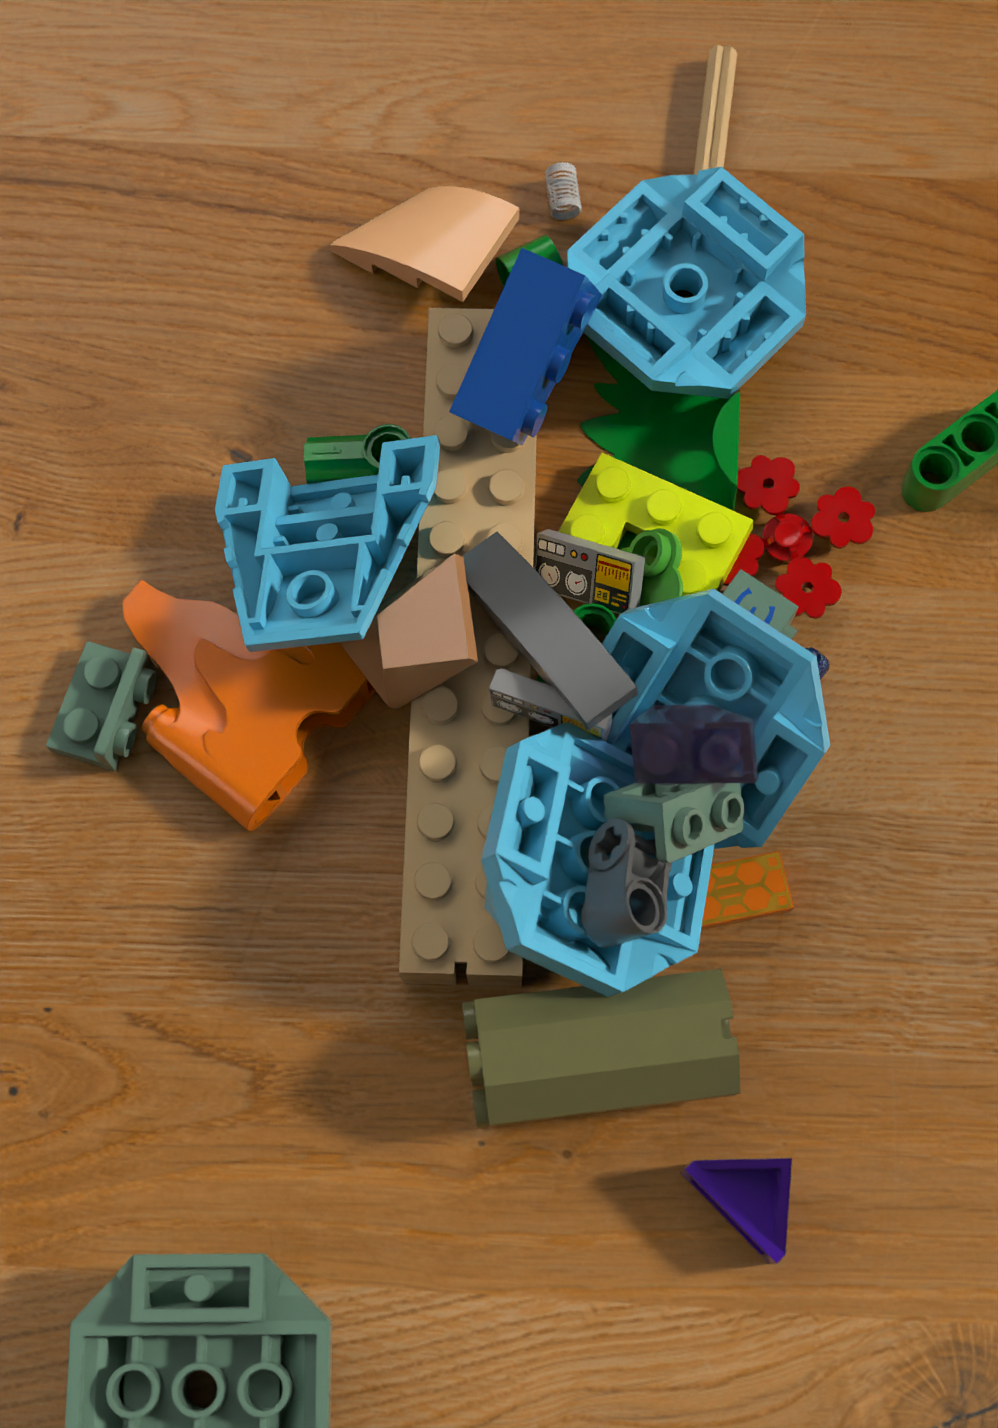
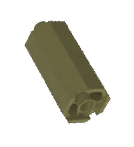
(599, 1053)

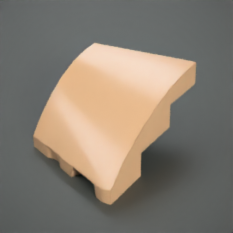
(433, 238)

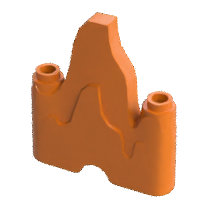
(238, 709)

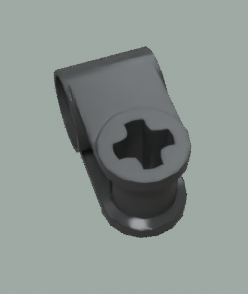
(625, 891)

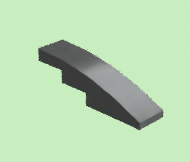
(546, 631)

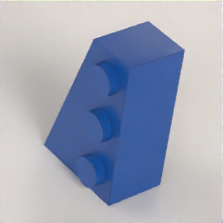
(526, 347)

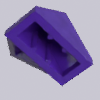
(749, 1197)

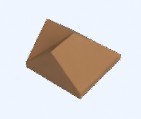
(418, 635)

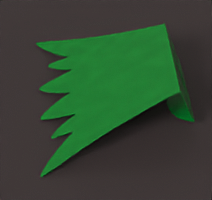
(668, 435)

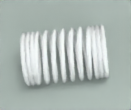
(571, 179)

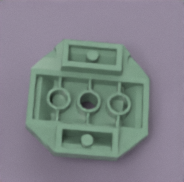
(207, 1314)

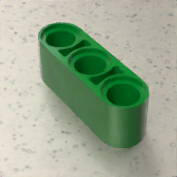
(952, 460)

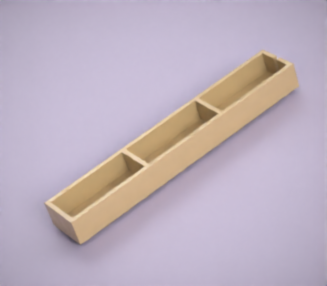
(454, 729)

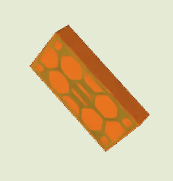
(746, 890)

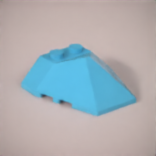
(321, 553)

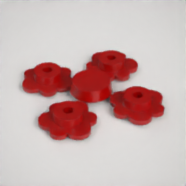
(790, 536)

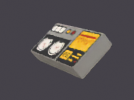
(589, 571)
(537, 702)

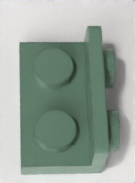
(102, 705)
(681, 814)

